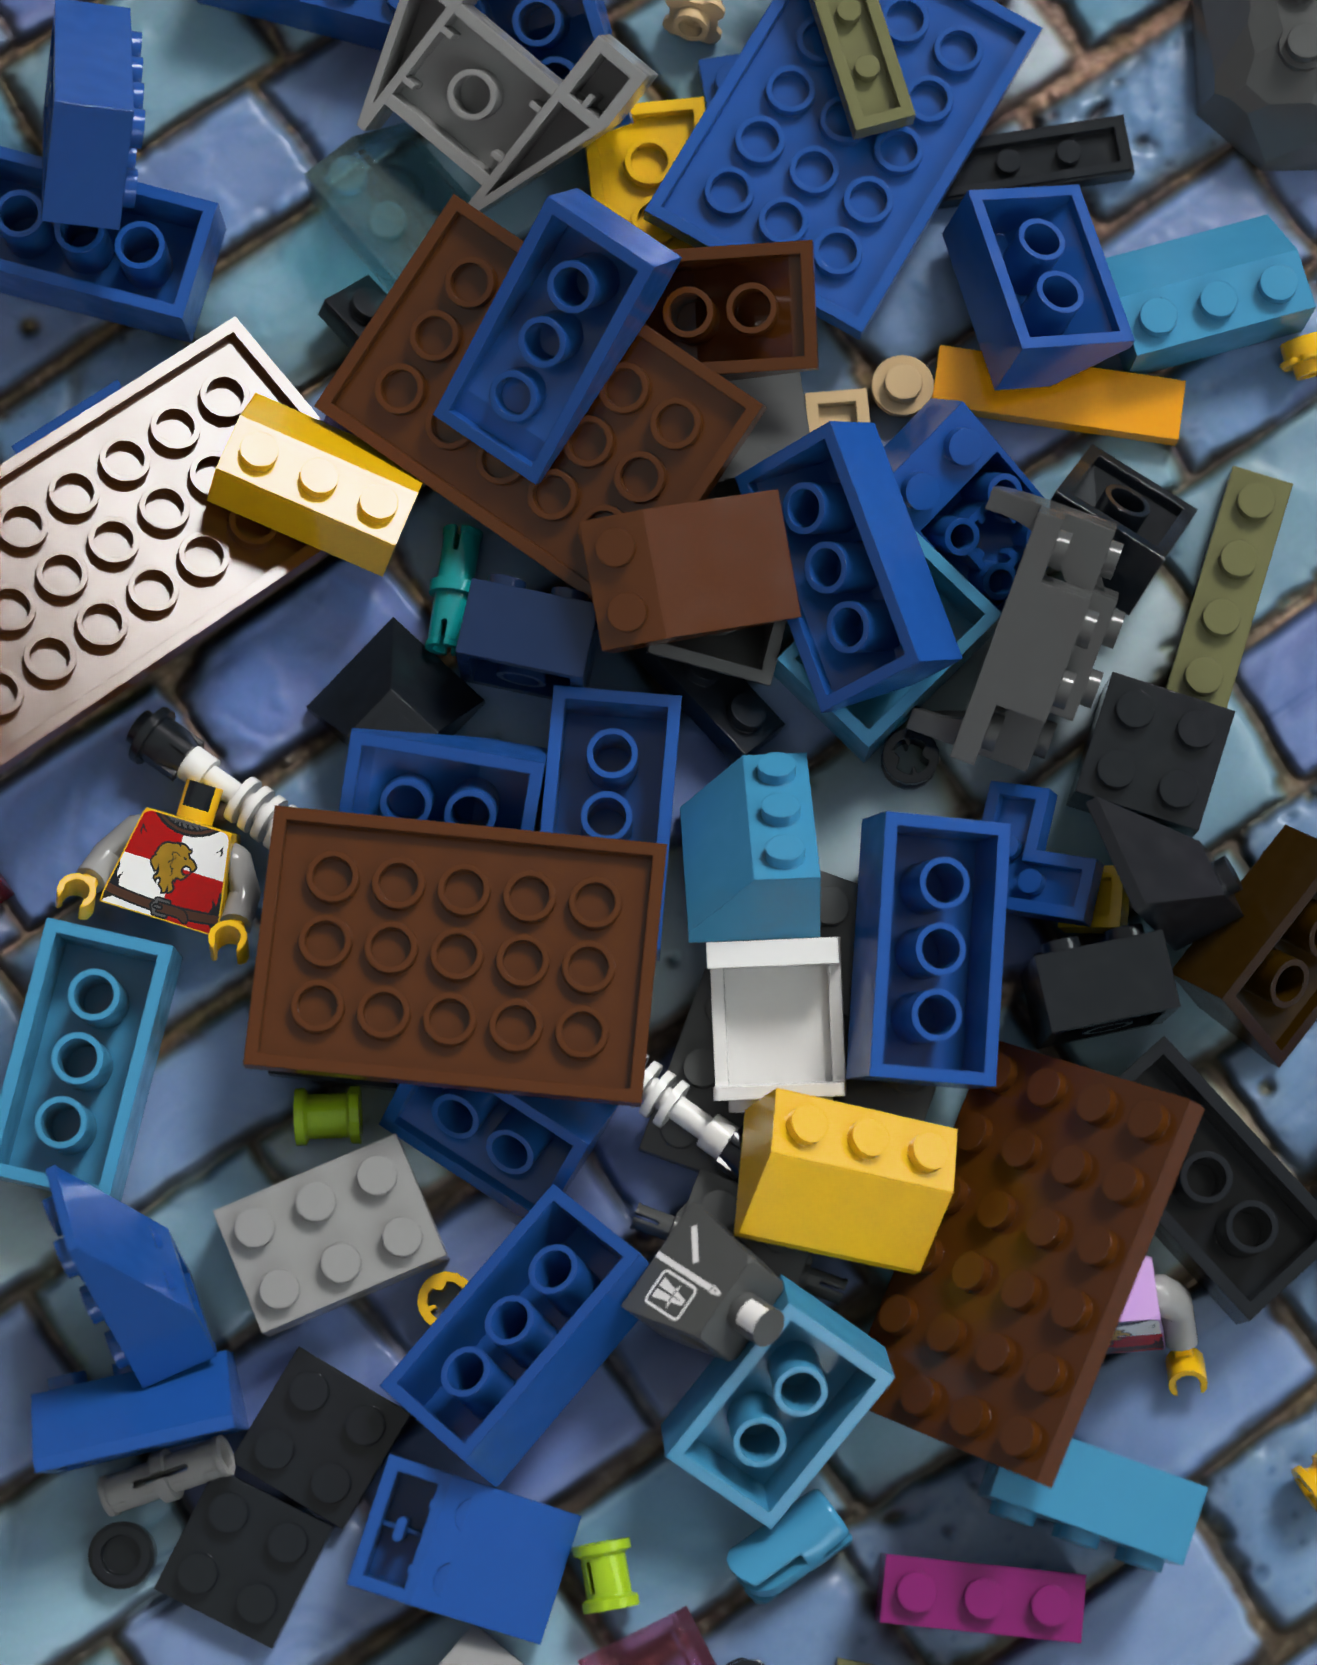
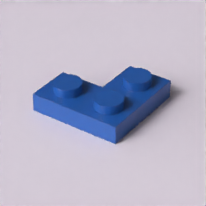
(1040, 881)

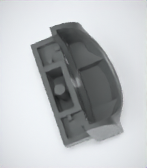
(1043, 639)

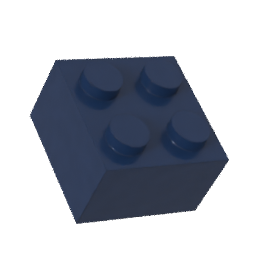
(526, 637)

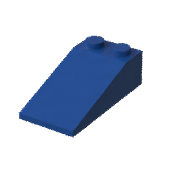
(555, 331)

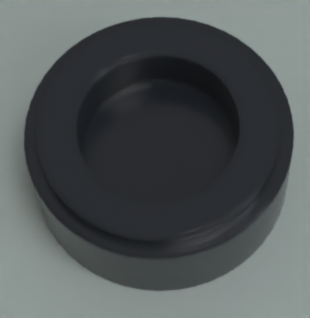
(122, 1555)

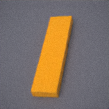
(1087, 402)

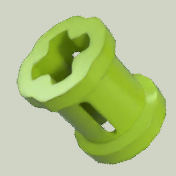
(328, 1116)
(606, 1575)

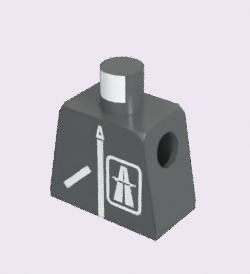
(708, 1290)

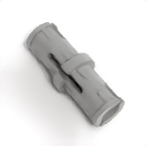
(129, 1487)

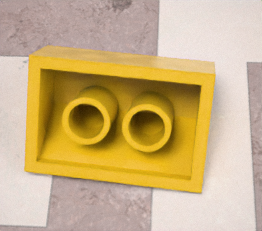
(314, 484)
(843, 1180)

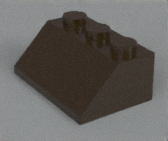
(1263, 967)

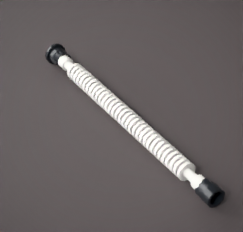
(180, 754)

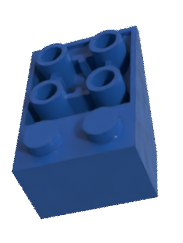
(945, 476)
(130, 1279)
(463, 1549)

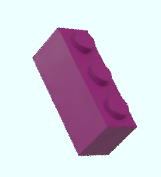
(980, 1598)

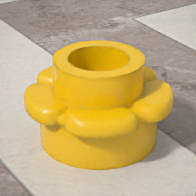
(1300, 356)

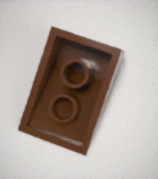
(743, 308)
(689, 570)

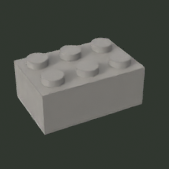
(331, 1235)

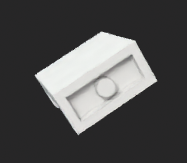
(777, 1019)

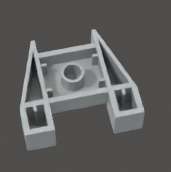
(492, 99)

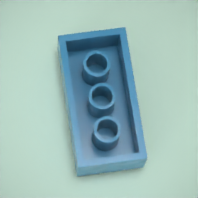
(84, 1055)

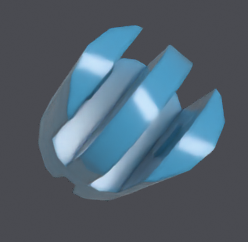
(798, 1544)

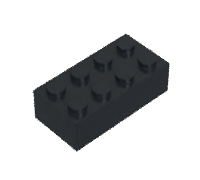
(1235, 1207)

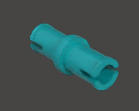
(452, 586)

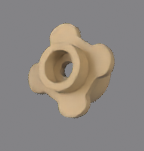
(695, 19)

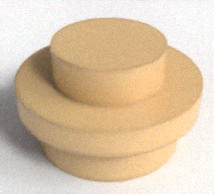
(902, 386)

